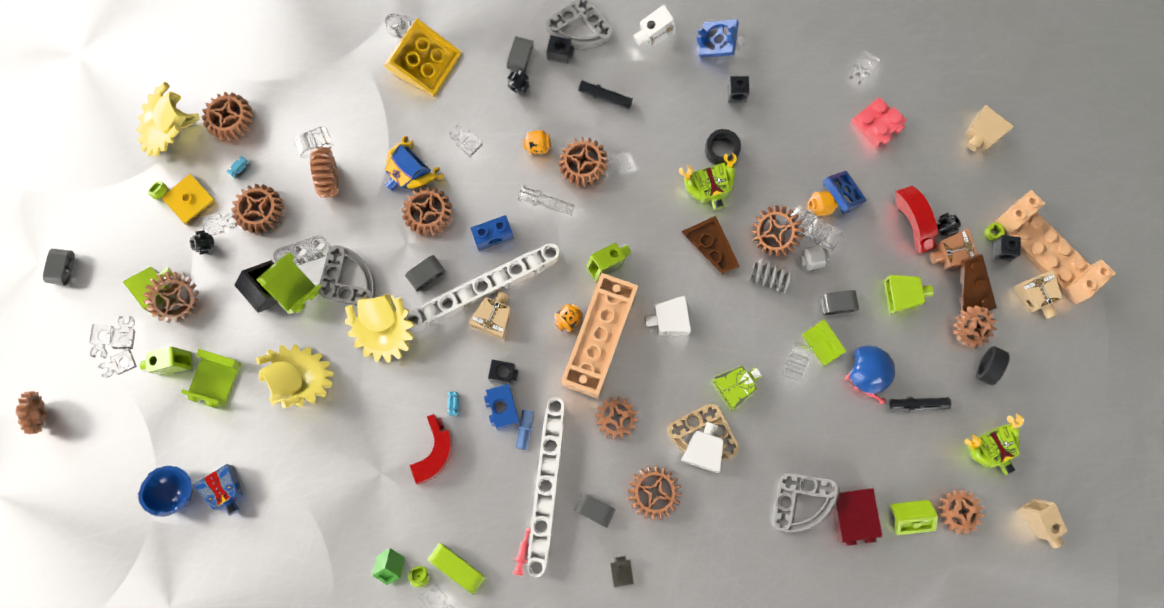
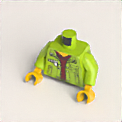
(711, 183)
(998, 445)

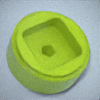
(157, 190)
(418, 576)

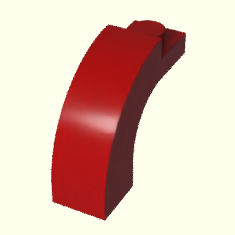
(921, 217)
(439, 457)

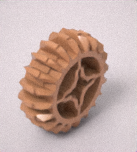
(224, 107)
(576, 159)
(324, 172)
(245, 216)
(422, 225)
(761, 235)
(165, 311)
(660, 477)

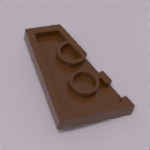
(712, 244)
(975, 284)

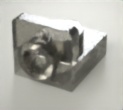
(621, 571)

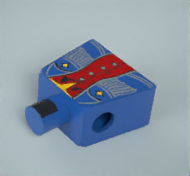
(221, 489)

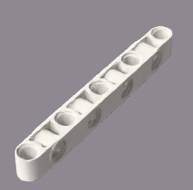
(496, 279)
(545, 501)

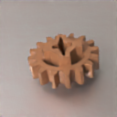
(974, 326)
(31, 412)
(624, 414)
(963, 519)

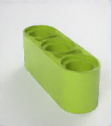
(456, 568)

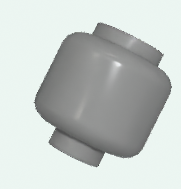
(814, 258)

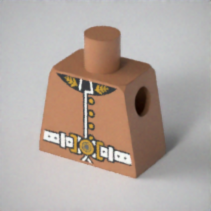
(953, 250)

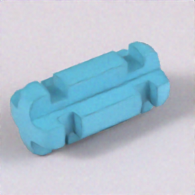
(237, 167)
(452, 403)

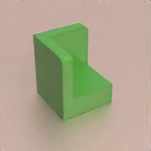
(388, 566)

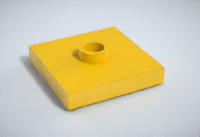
(188, 199)

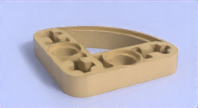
(718, 420)

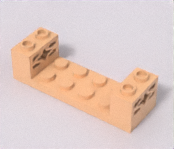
(1051, 251)
(599, 336)

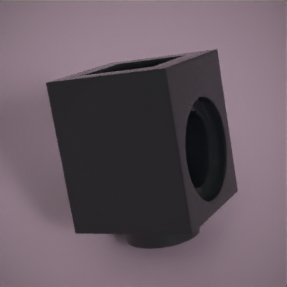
(559, 42)
(738, 88)
(1006, 248)
(496, 366)

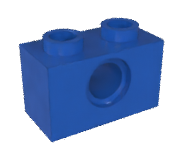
(492, 232)
(501, 395)

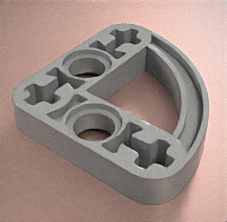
(580, 13)
(338, 288)
(792, 492)

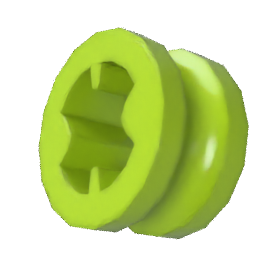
(998, 227)

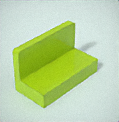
(824, 342)
(914, 517)

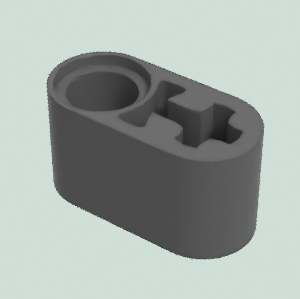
(520, 54)
(58, 266)
(425, 273)
(839, 302)
(594, 509)

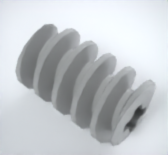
(771, 275)

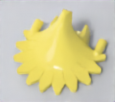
(162, 120)
(380, 326)
(295, 375)

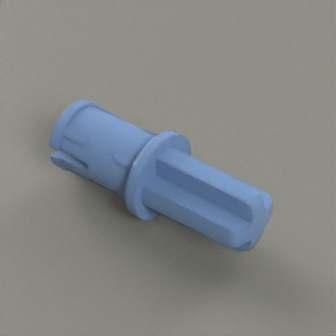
(524, 429)

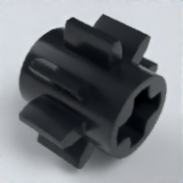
(518, 81)
(948, 224)
(201, 242)

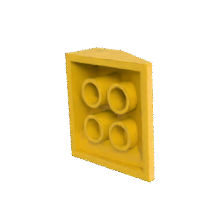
(422, 58)

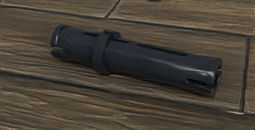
(602, 93)
(912, 404)

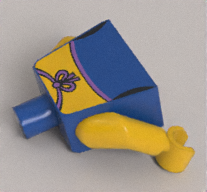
(407, 168)

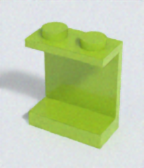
(288, 284)
(212, 379)

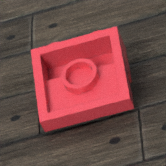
(879, 122)

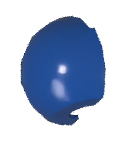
(872, 369)
(165, 491)

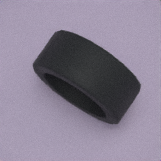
(724, 134)
(992, 365)

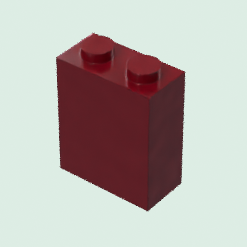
(857, 517)

